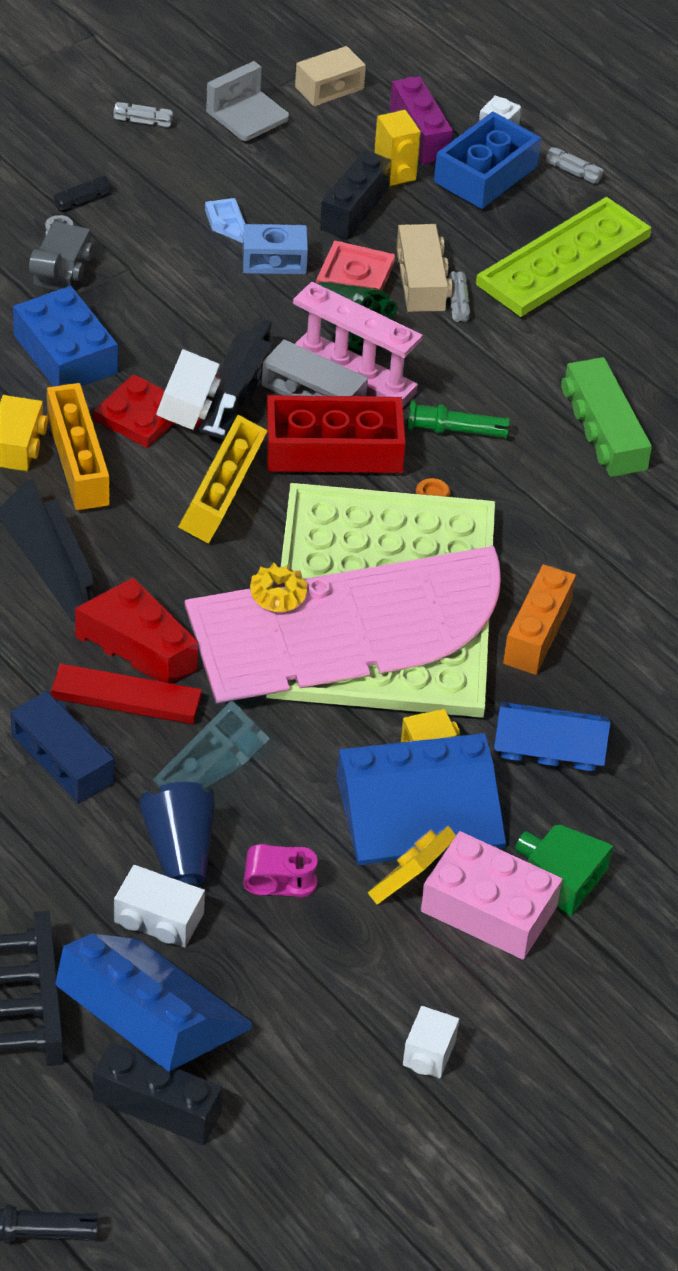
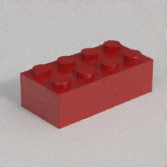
(335, 434)

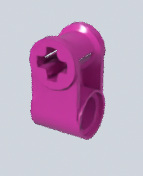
(277, 869)

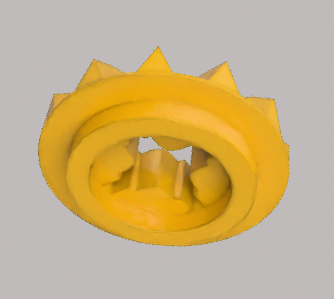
(277, 598)

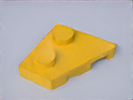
(413, 862)

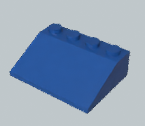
(410, 787)
(146, 999)

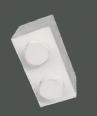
(188, 388)
(159, 906)

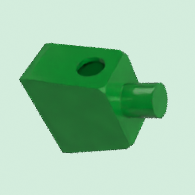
(570, 856)

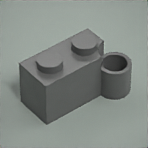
(61, 256)

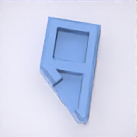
(225, 218)

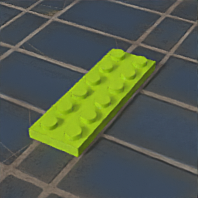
(563, 256)

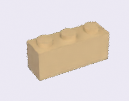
(423, 267)

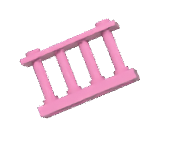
(366, 324)

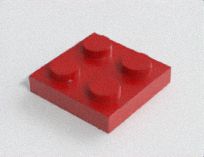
(133, 411)

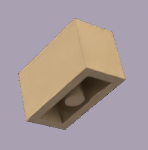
(330, 76)

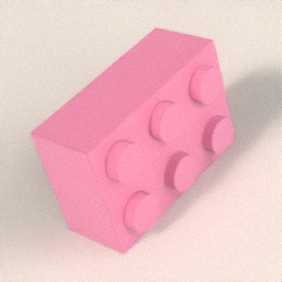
(491, 895)

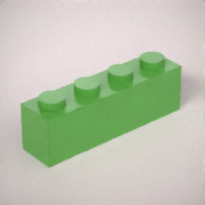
(606, 417)

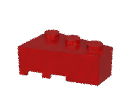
(139, 630)

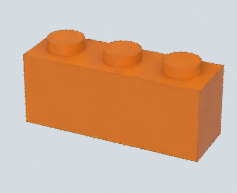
(539, 619)

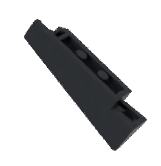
(239, 379)
(48, 545)

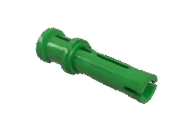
(440, 418)

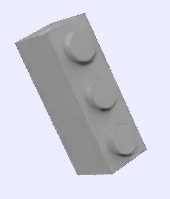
(303, 373)

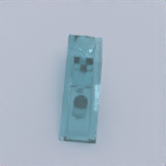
(216, 750)

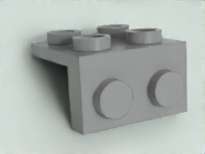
(240, 104)

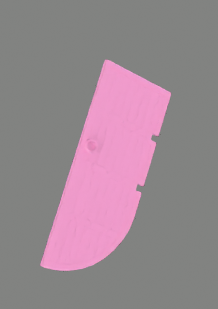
(348, 621)

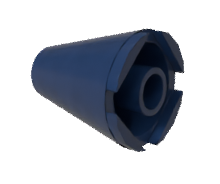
(180, 829)

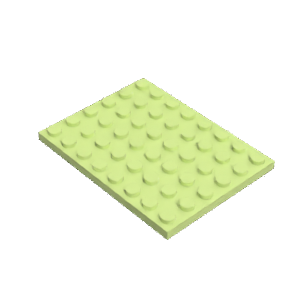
(360, 529)

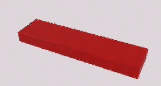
(126, 693)

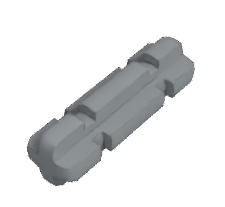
(143, 114)
(574, 165)
(459, 297)

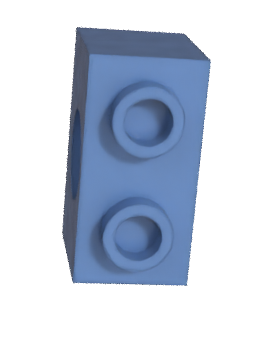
(274, 249)

